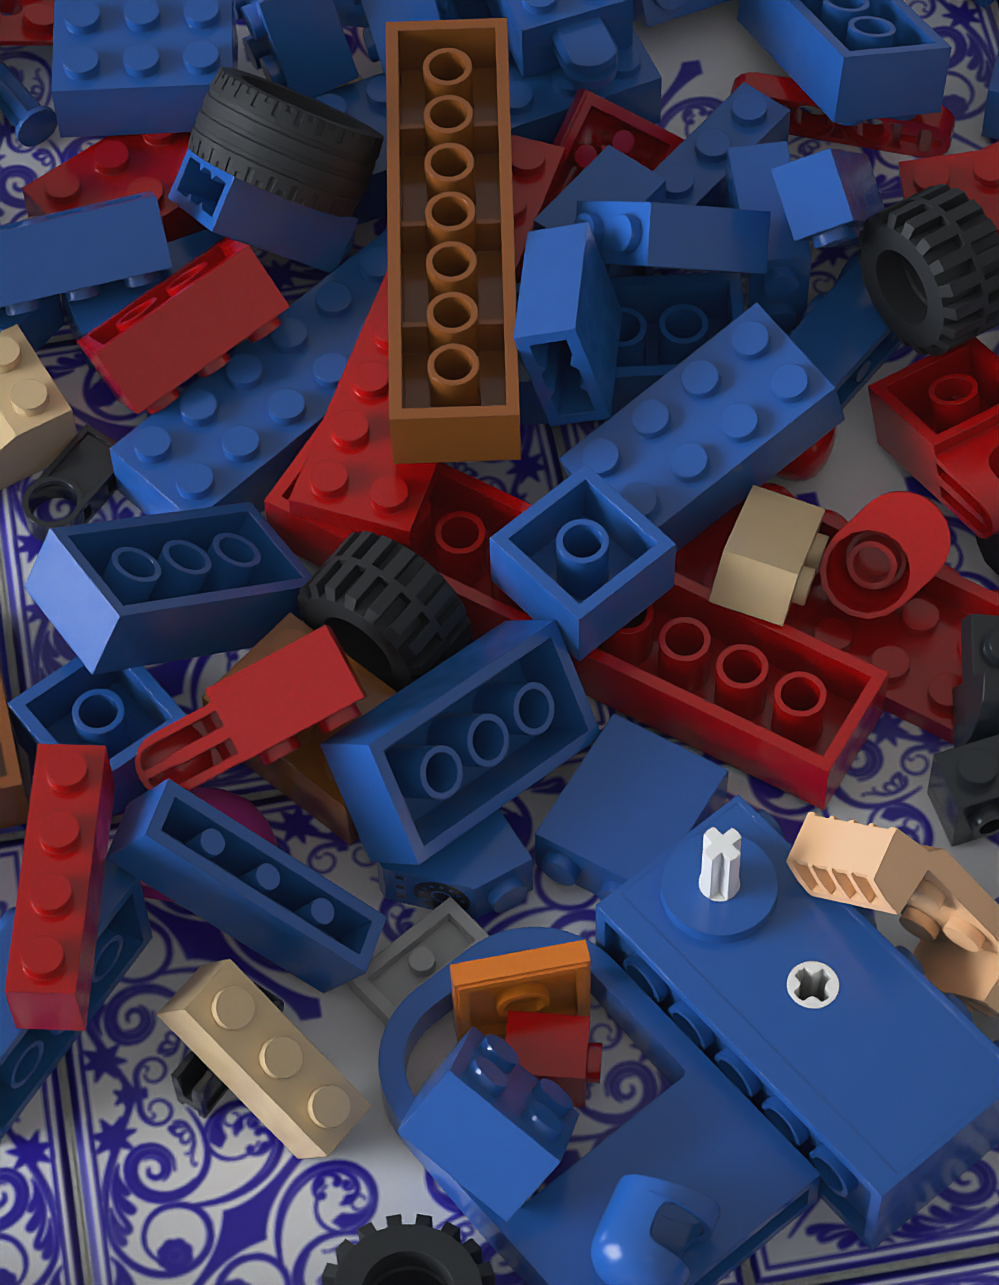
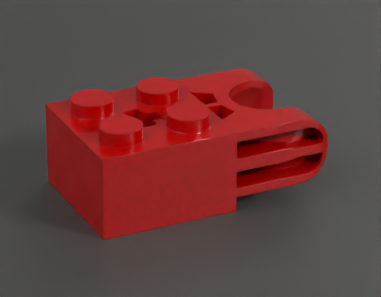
(945, 429)
(256, 713)

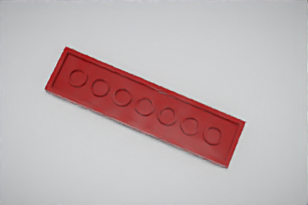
(350, 464)

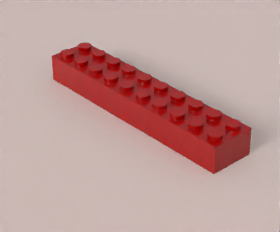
(683, 665)

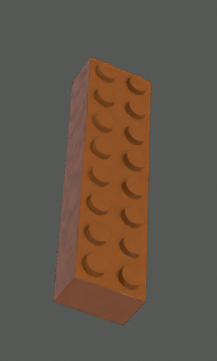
(451, 243)

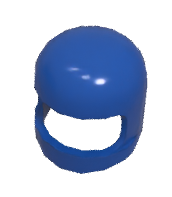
(641, 1245)

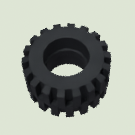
(932, 269)
(386, 608)
(409, 1256)

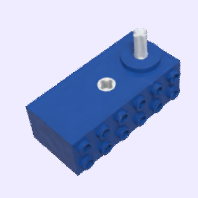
(810, 1017)

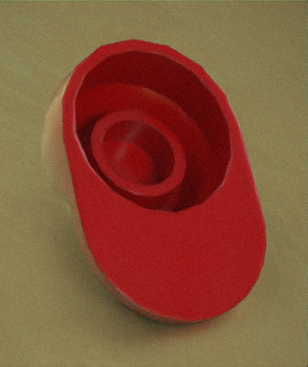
(885, 554)

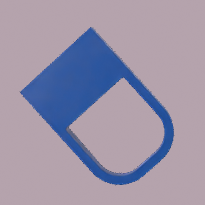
(691, 1135)

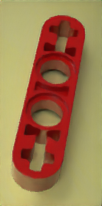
(920, 137)

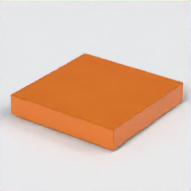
(533, 980)

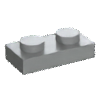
(416, 958)

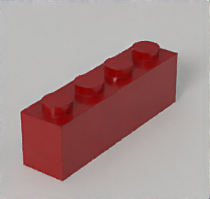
(60, 888)

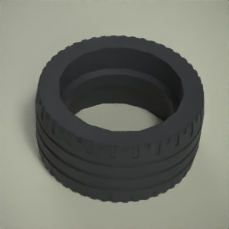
(285, 142)

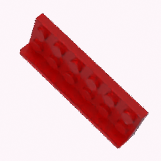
(913, 644)

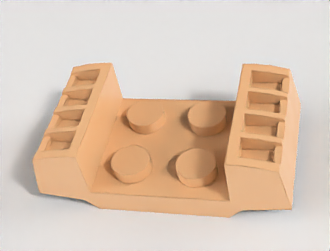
(924, 884)

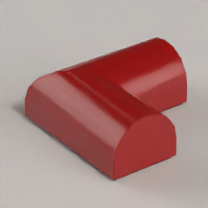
(595, 124)

